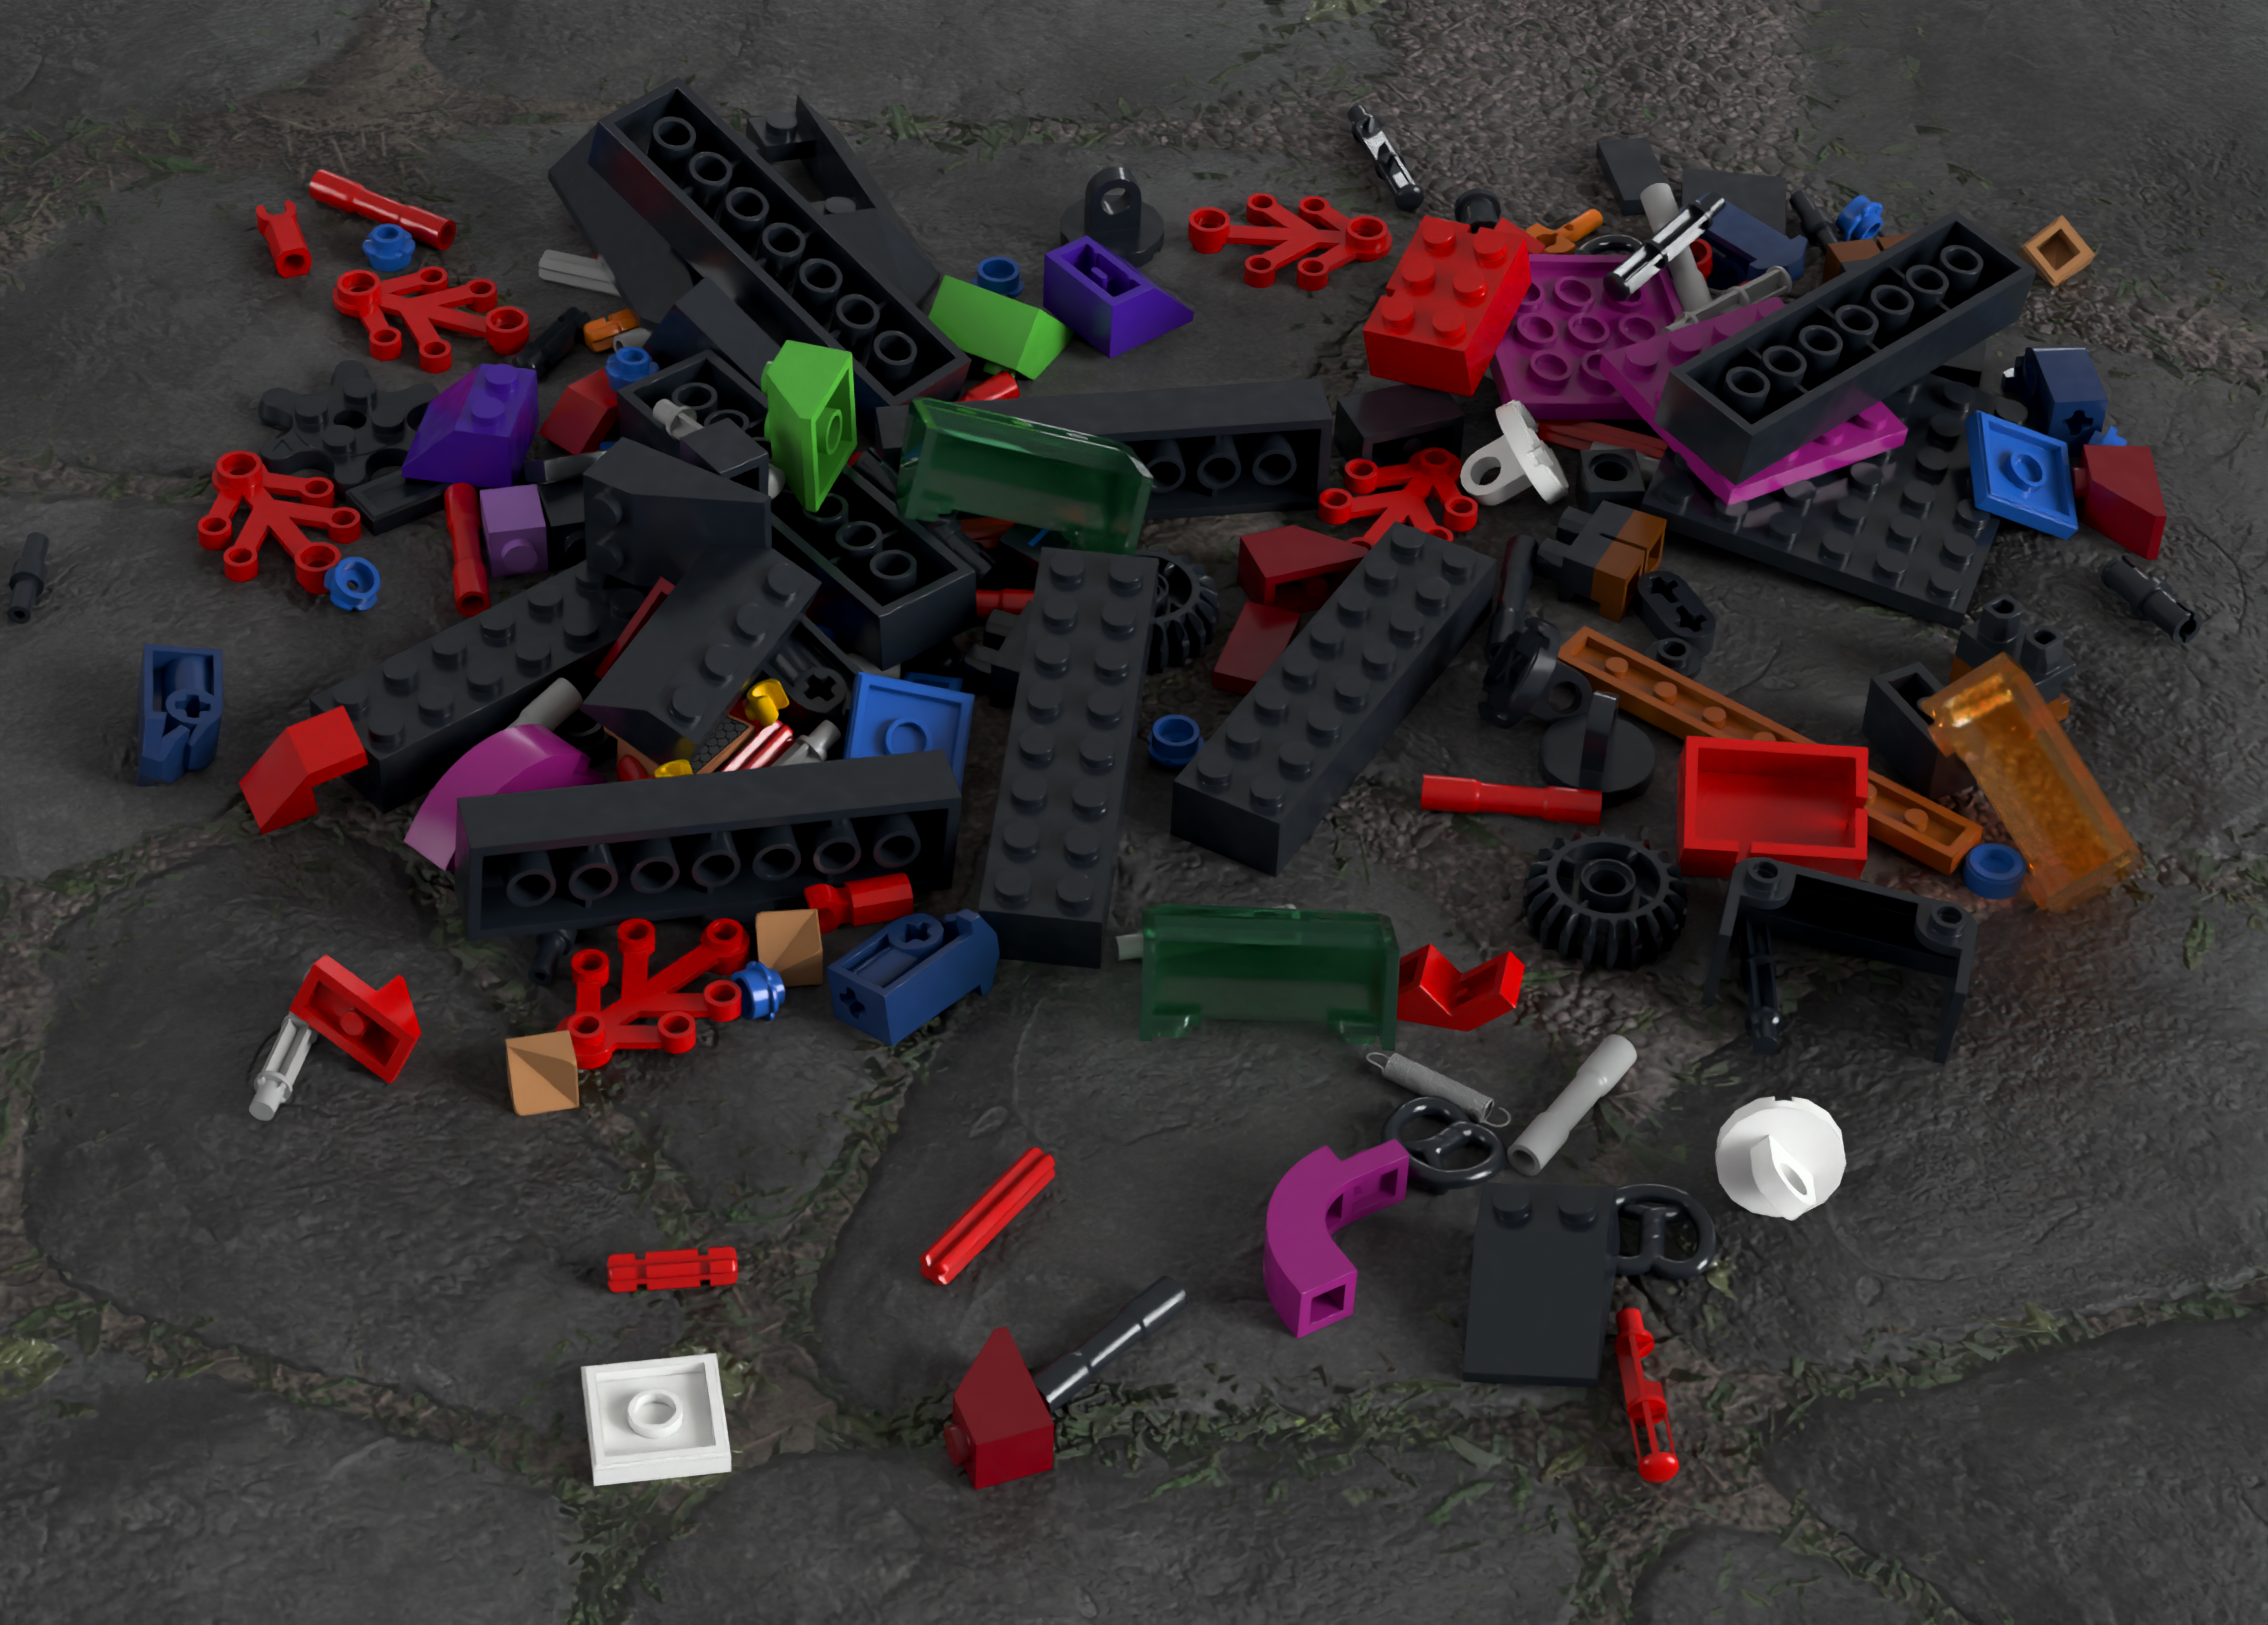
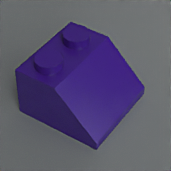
(477, 429)

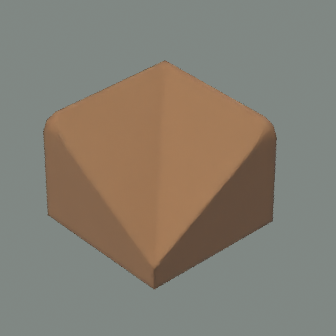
(2056, 252)
(791, 945)
(542, 1073)

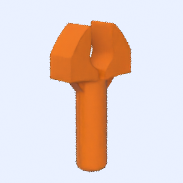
(1563, 239)

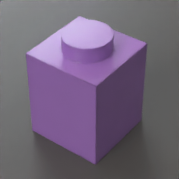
(514, 530)

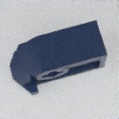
(1748, 248)
(2064, 389)
(178, 711)
(913, 972)

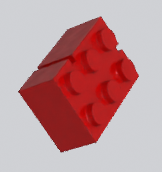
(1447, 306)
(1771, 803)

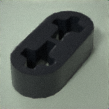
(1684, 610)

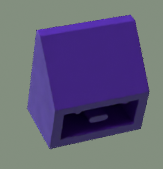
(1107, 298)

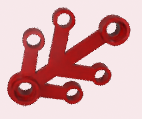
(1358, 239)
(367, 298)
(1427, 474)
(244, 478)
(597, 1033)

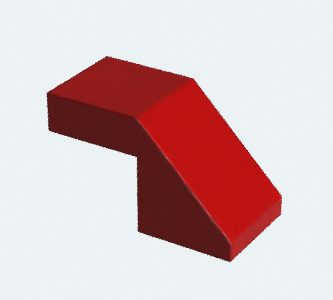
(582, 415)
(300, 758)
(1443, 997)

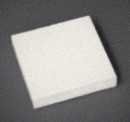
(655, 1419)

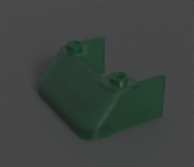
(1021, 474)
(1268, 968)

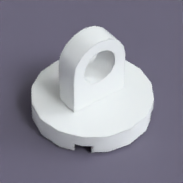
(1522, 462)
(1780, 1156)

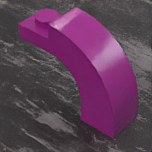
(506, 762)
(1302, 1266)

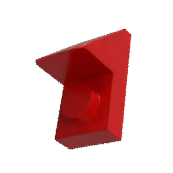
(365, 1023)

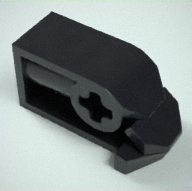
(814, 678)

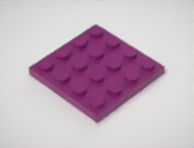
(1565, 327)
(1640, 378)

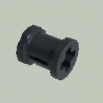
(1483, 207)

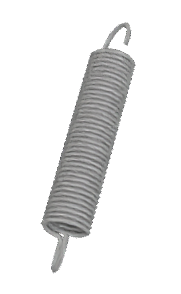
(1431, 1083)

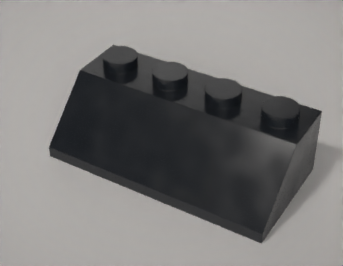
(701, 650)

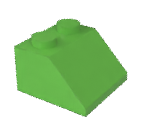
(998, 329)
(810, 417)

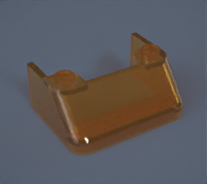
(2034, 783)

